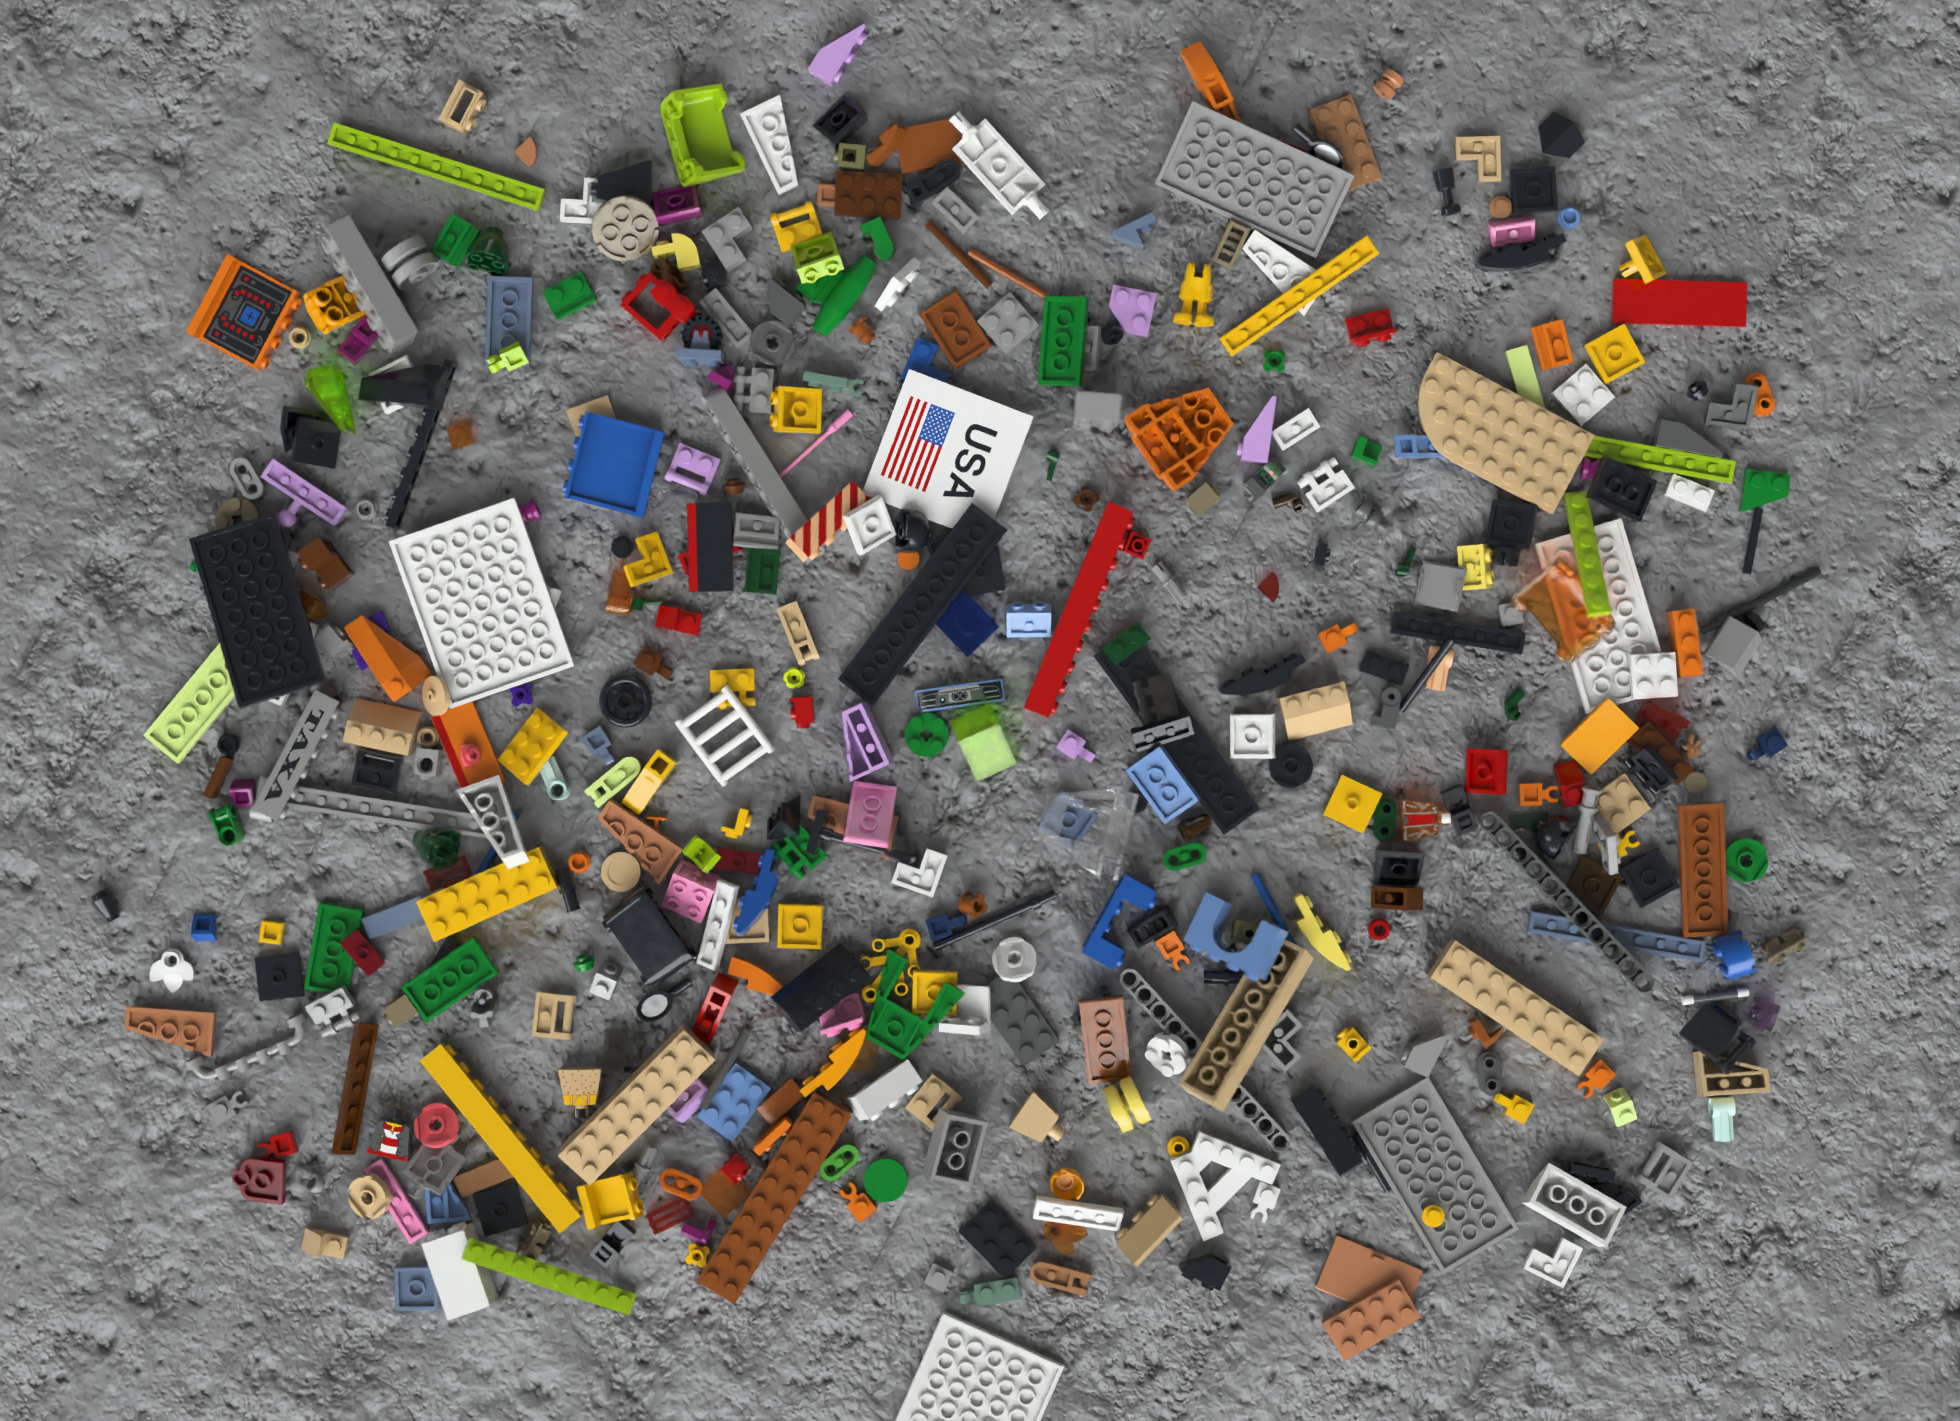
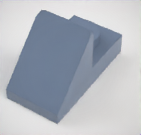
(1128, 232)

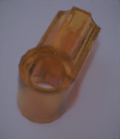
(619, 599)

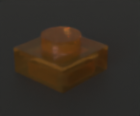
(460, 436)

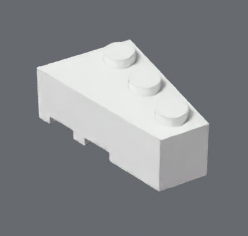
(884, 1091)

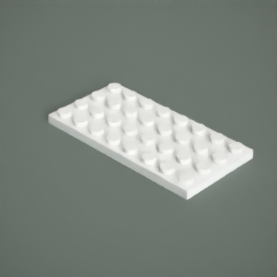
(1605, 667)

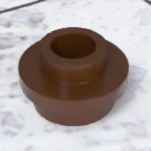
(734, 486)

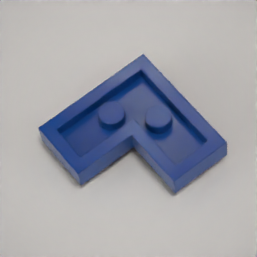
(921, 360)

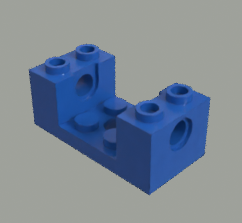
(1100, 947)

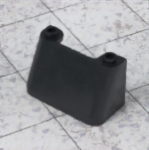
(648, 937)

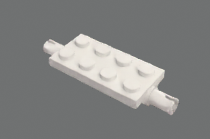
(998, 166)

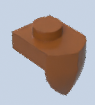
(1477, 1031)

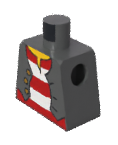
(393, 1137)

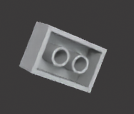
(1096, 410)
(955, 1147)

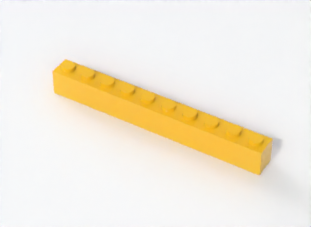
(501, 1137)

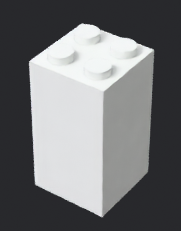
(460, 1284)

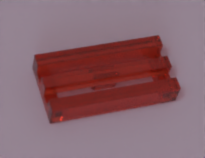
(429, 879)
(653, 1223)

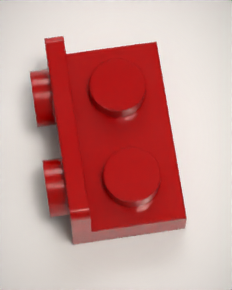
(1369, 327)

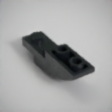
(1513, 258)
(1254, 682)

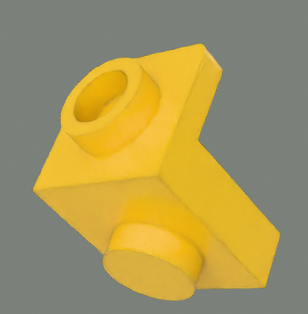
(743, 821)

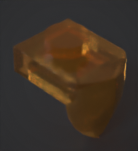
(314, 607)

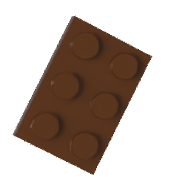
(868, 195)

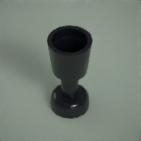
(1444, 183)

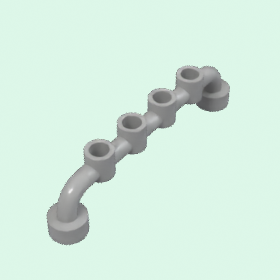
(244, 1062)

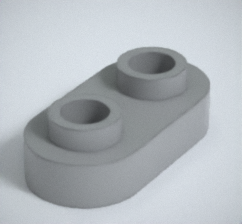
(247, 479)

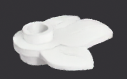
(172, 973)

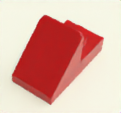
(679, 620)
(1569, 783)

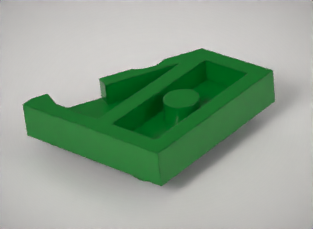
(1762, 488)

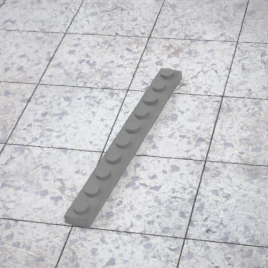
(384, 810)

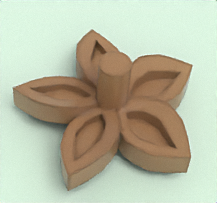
(1691, 747)

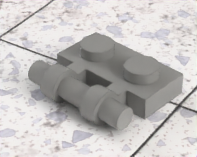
(761, 387)
(330, 1005)

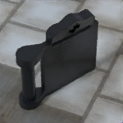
(1713, 1031)

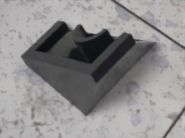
(1559, 136)
(288, 423)
(785, 821)

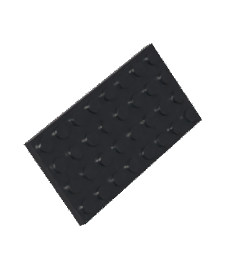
(257, 610)

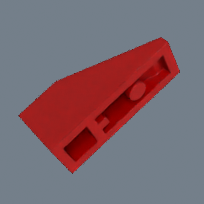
(714, 1007)

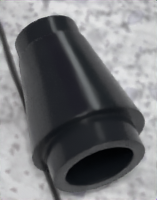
(105, 904)

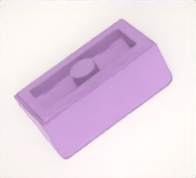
(689, 1100)

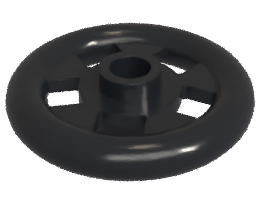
(622, 719)

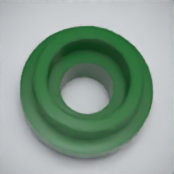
(584, 962)

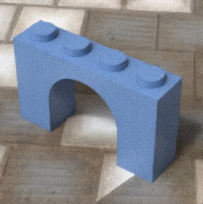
(1206, 936)

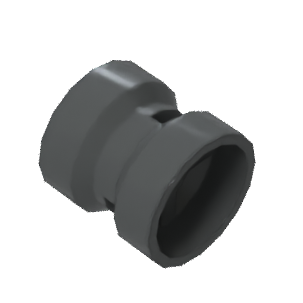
(1364, 509)

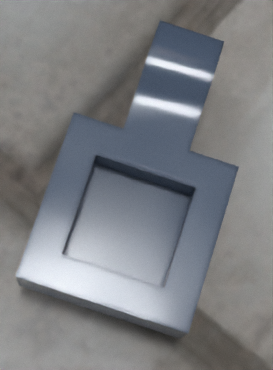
(598, 743)

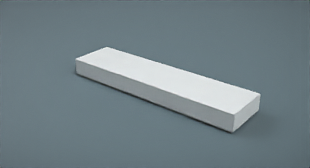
(718, 924)
(1077, 1213)

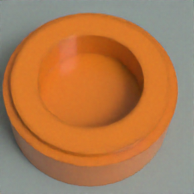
(908, 560)

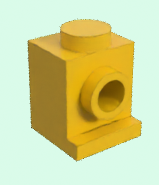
(1345, 1037)

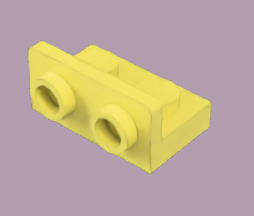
(1478, 564)

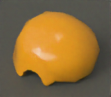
(1067, 1184)

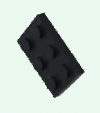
(1621, 488)
(997, 1239)

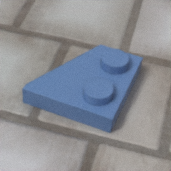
(445, 1208)

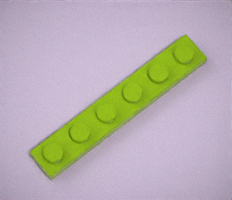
(1587, 554)

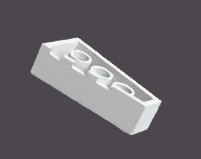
(494, 815)

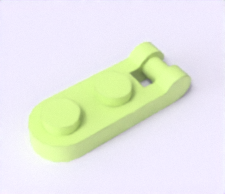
(614, 780)

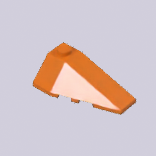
(389, 660)

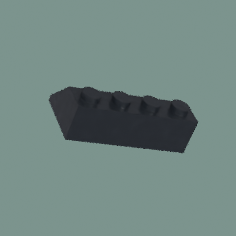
(820, 987)

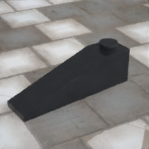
(410, 387)

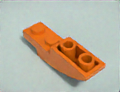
(1209, 80)

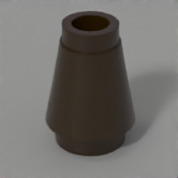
(1193, 826)

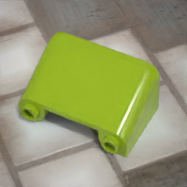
(699, 135)

